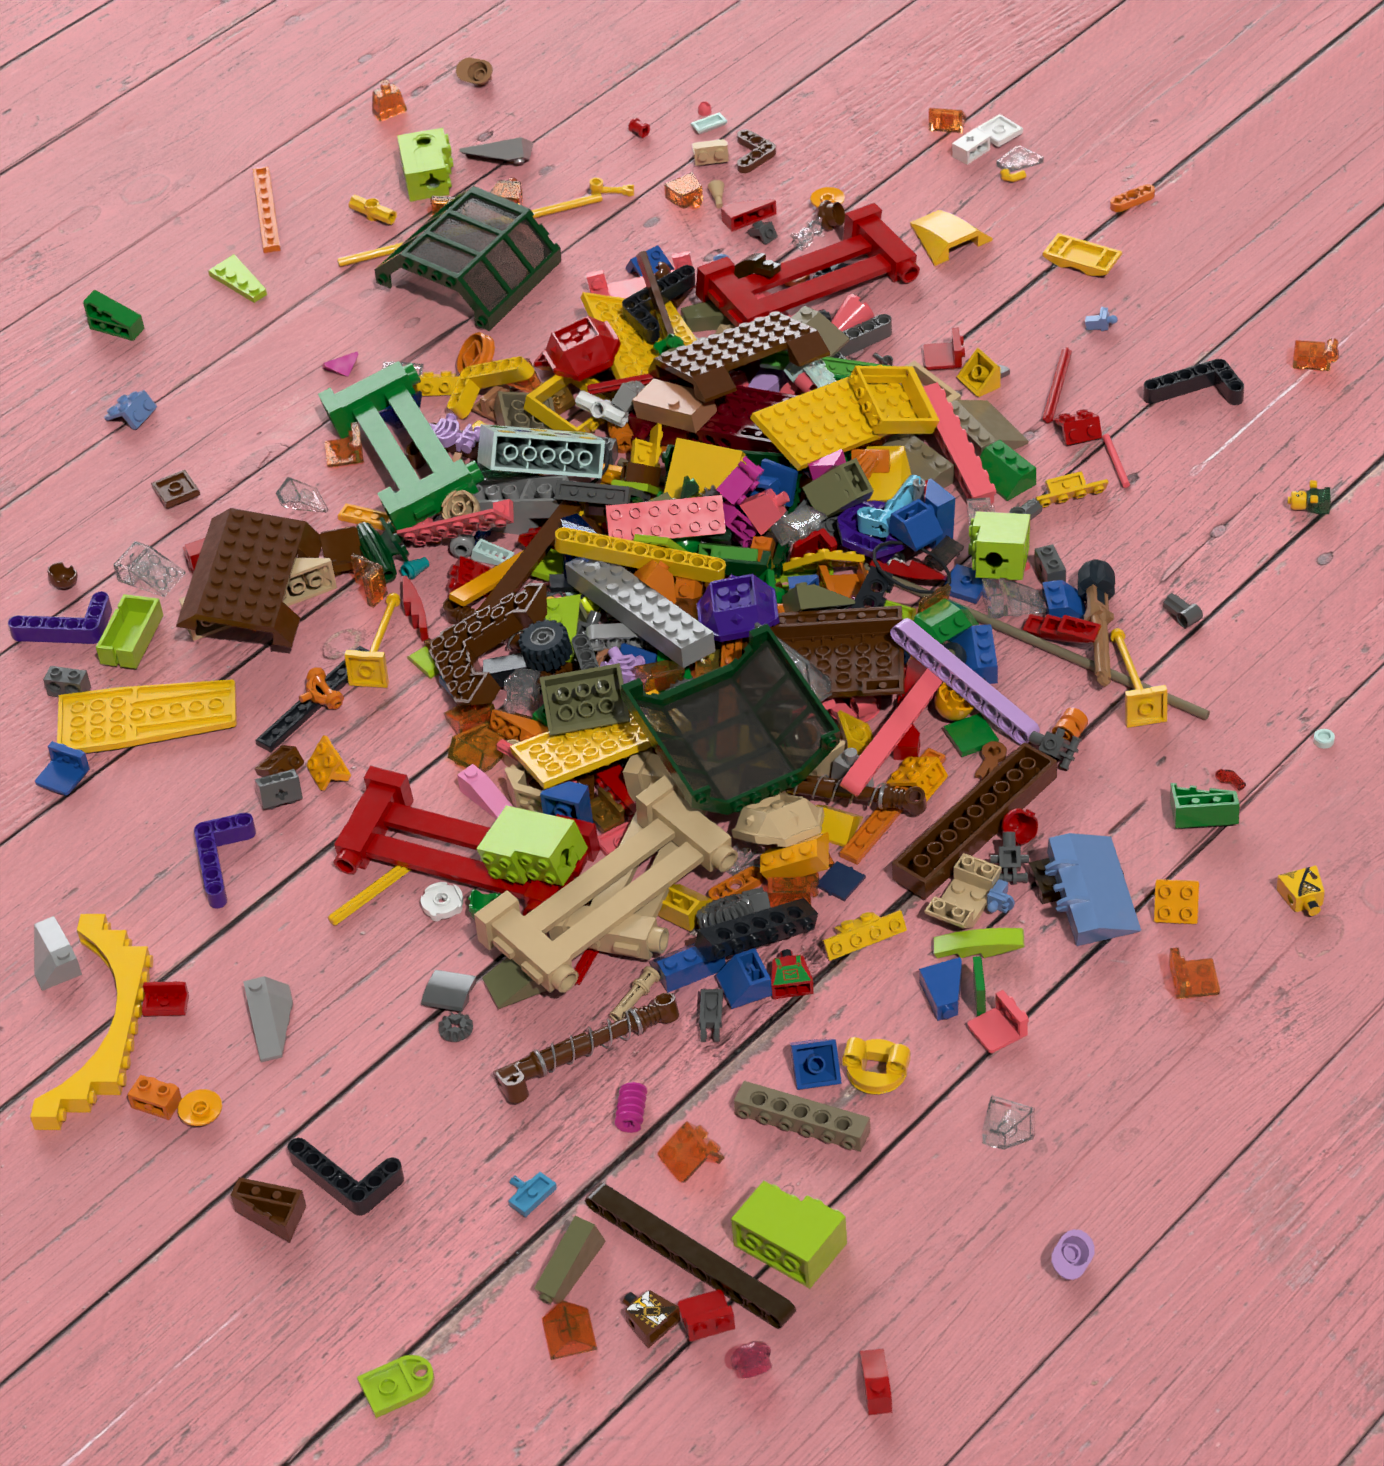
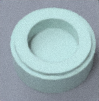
(1324, 738)

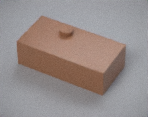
(672, 406)

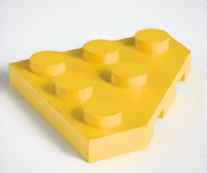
(831, 559)

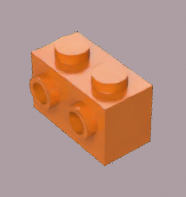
(154, 1097)

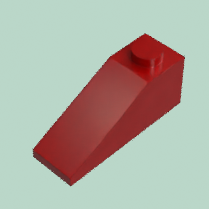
(747, 212)
(876, 1381)

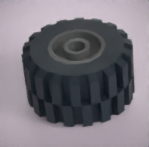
(545, 645)

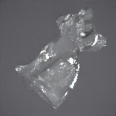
(805, 235)

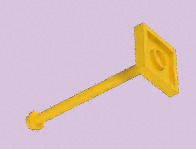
(370, 667)
(1141, 704)

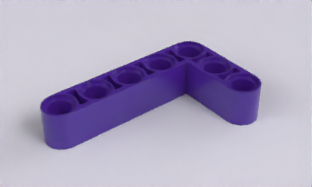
(65, 629)
(218, 833)

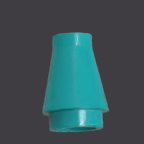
(414, 567)

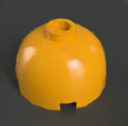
(951, 704)

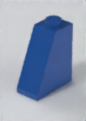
(942, 987)

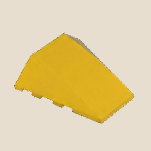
(943, 231)
(887, 484)

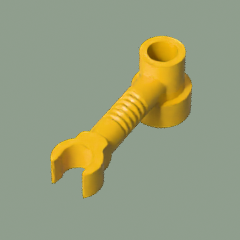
(596, 187)

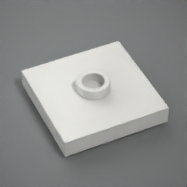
(1000, 130)

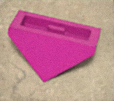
(341, 365)
(826, 464)

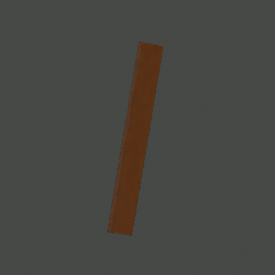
(531, 555)

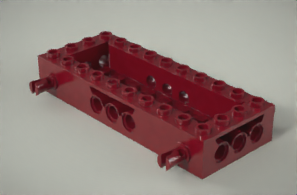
(727, 427)

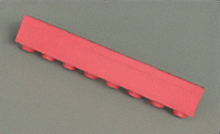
(957, 448)

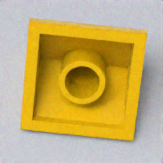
(980, 374)
(854, 732)
(839, 824)

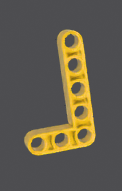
(483, 376)

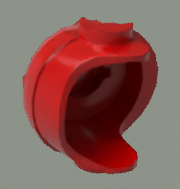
(1022, 823)

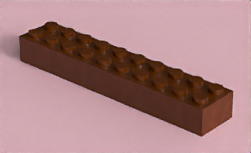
(973, 820)

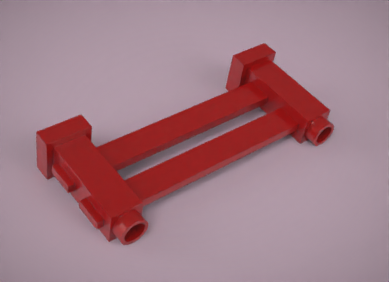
(862, 235)
(389, 804)

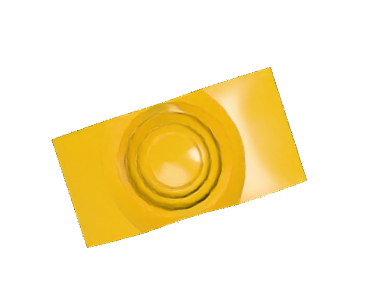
(1081, 255)

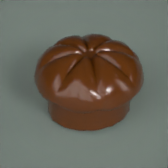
(831, 214)

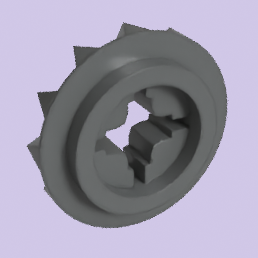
(455, 1034)

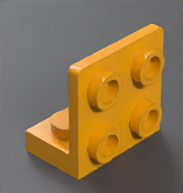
(920, 772)

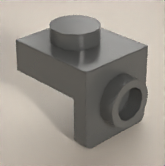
(764, 230)

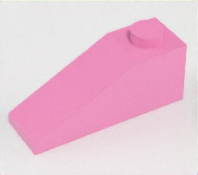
(482, 791)

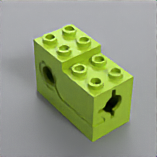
(426, 163)
(999, 533)
(531, 846)
(789, 1233)

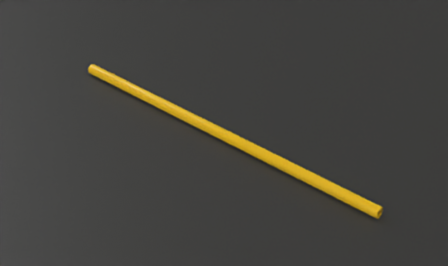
(537, 213)

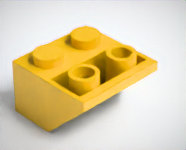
(682, 906)

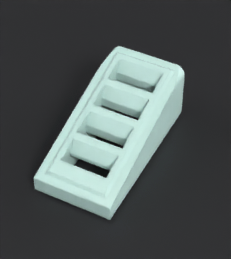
(486, 551)

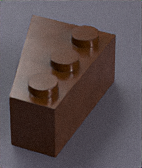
(269, 1206)

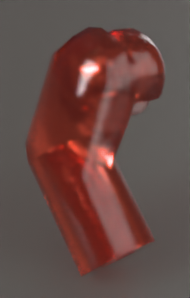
(1230, 777)

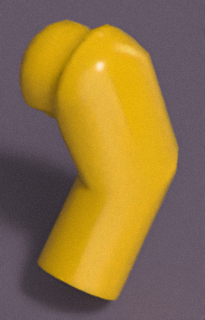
(1006, 176)

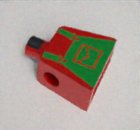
(790, 976)

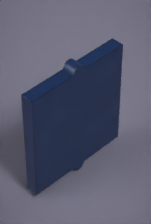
(841, 881)

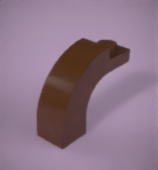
(640, 473)

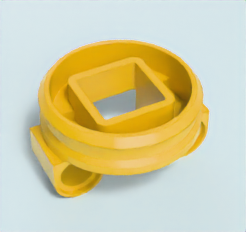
(859, 1051)

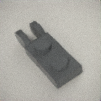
(711, 1012)

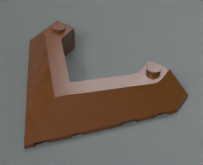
(460, 645)

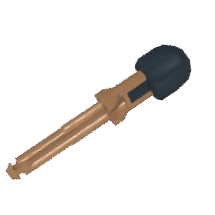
(1096, 587)

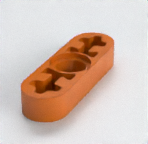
(1141, 194)
(724, 888)

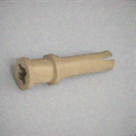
(639, 988)

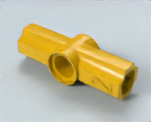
(372, 209)

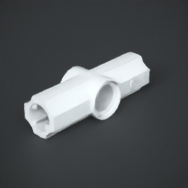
(593, 405)

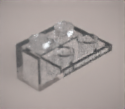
(797, 525)

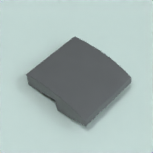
(448, 990)

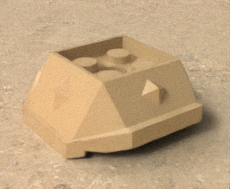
(779, 821)

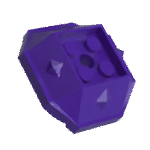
(861, 542)
(735, 605)

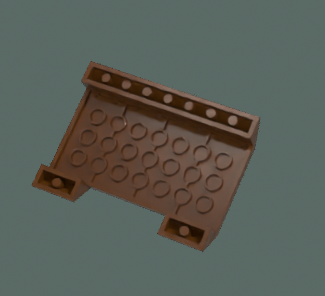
(708, 360)
(247, 573)
(848, 647)

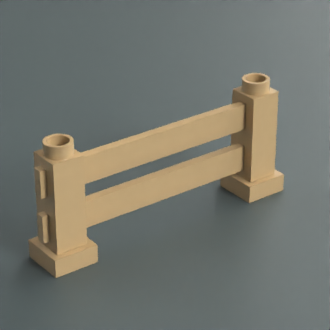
(664, 819)
(639, 933)

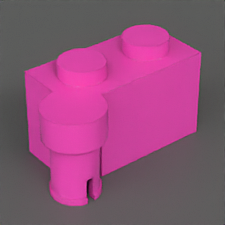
(740, 482)
(739, 524)

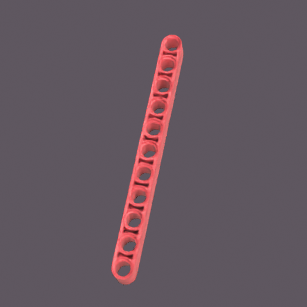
(891, 733)

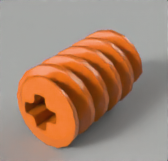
(623, 436)

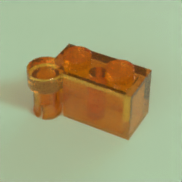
(1315, 355)
(788, 889)

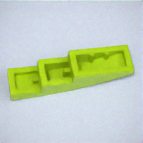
(984, 941)

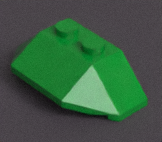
(945, 620)

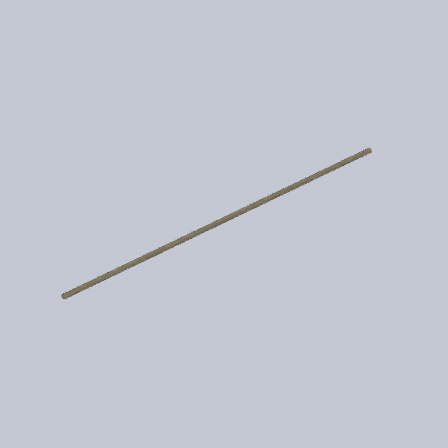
(1040, 643)

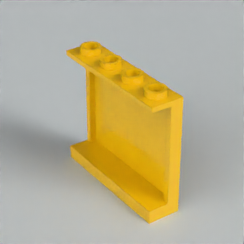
(700, 461)

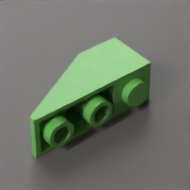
(728, 551)

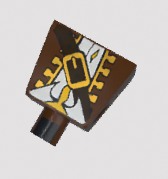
(650, 1316)

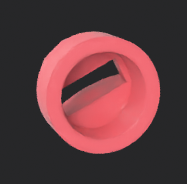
(704, 108)

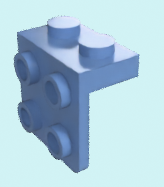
(133, 407)

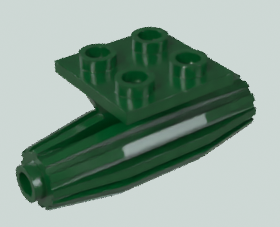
(382, 547)

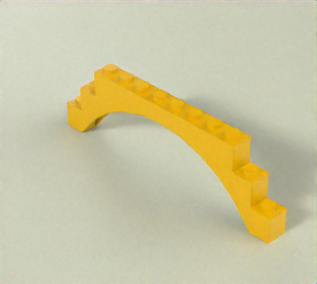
(107, 1067)

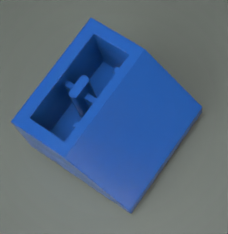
(915, 525)
(744, 979)

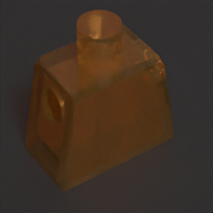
(387, 101)
(509, 190)
(684, 191)

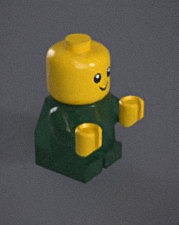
(1313, 500)

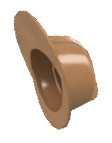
(474, 71)

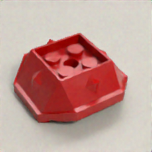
(582, 348)

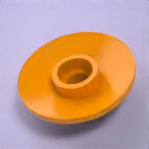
(827, 193)
(197, 1101)

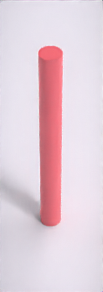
(1116, 461)

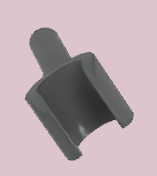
(884, 360)

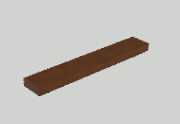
(654, 293)

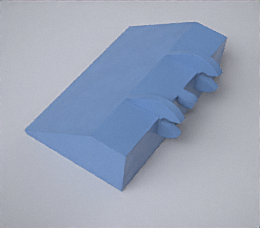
(1091, 887)

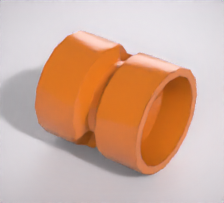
(1073, 722)

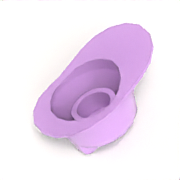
(1073, 1254)

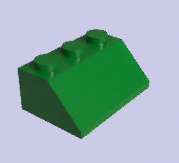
(1007, 470)

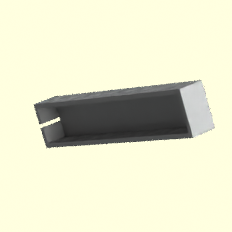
(642, 609)

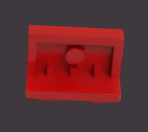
(165, 998)

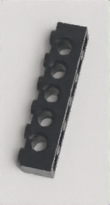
(873, 581)
(756, 929)

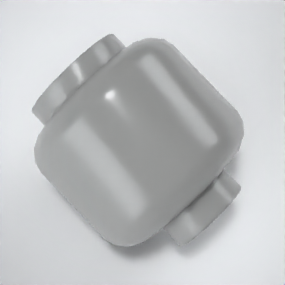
(462, 545)

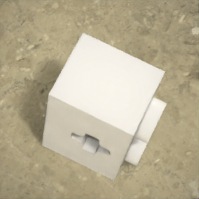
(971, 146)

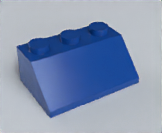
(944, 508)
(980, 651)
(567, 800)
(684, 967)

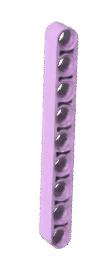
(964, 681)

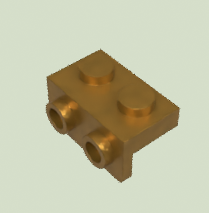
(563, 400)
(606, 811)

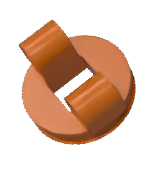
(476, 347)

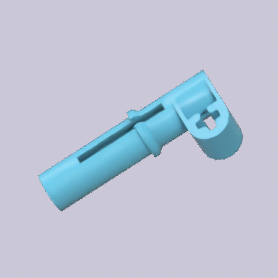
(876, 521)

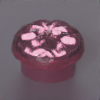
(751, 1359)

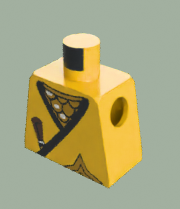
(1302, 890)

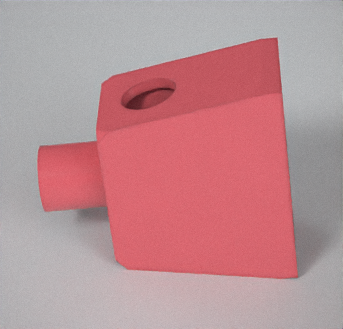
(765, 509)

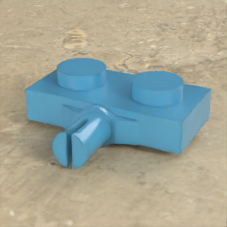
(531, 1193)

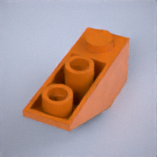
(515, 726)

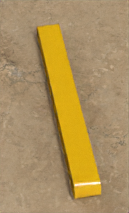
(638, 554)

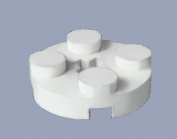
(442, 910)

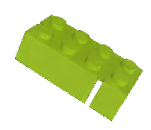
(129, 631)

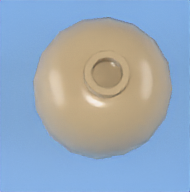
(459, 504)

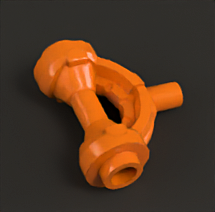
(317, 677)

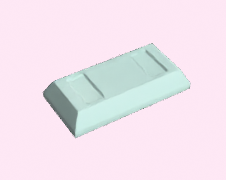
(709, 123)

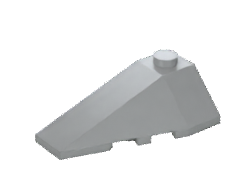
(510, 150)
(53, 955)
(270, 1012)

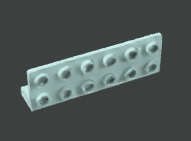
(816, 371)

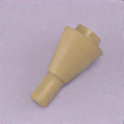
(716, 189)

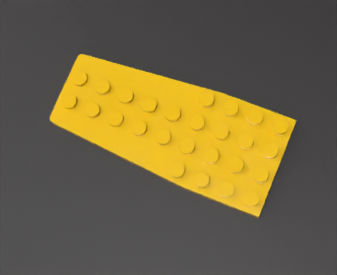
(144, 714)

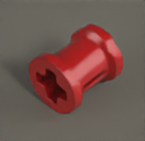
(641, 128)

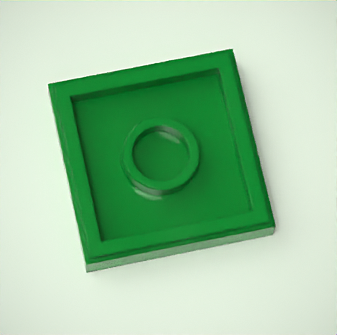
(970, 734)
(979, 985)

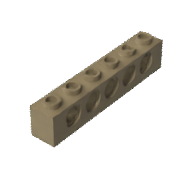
(802, 1116)

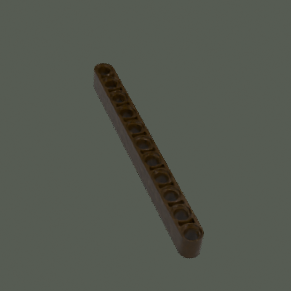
(691, 1255)

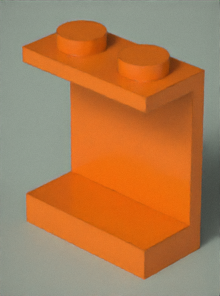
(844, 584)

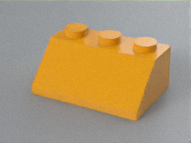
(798, 859)

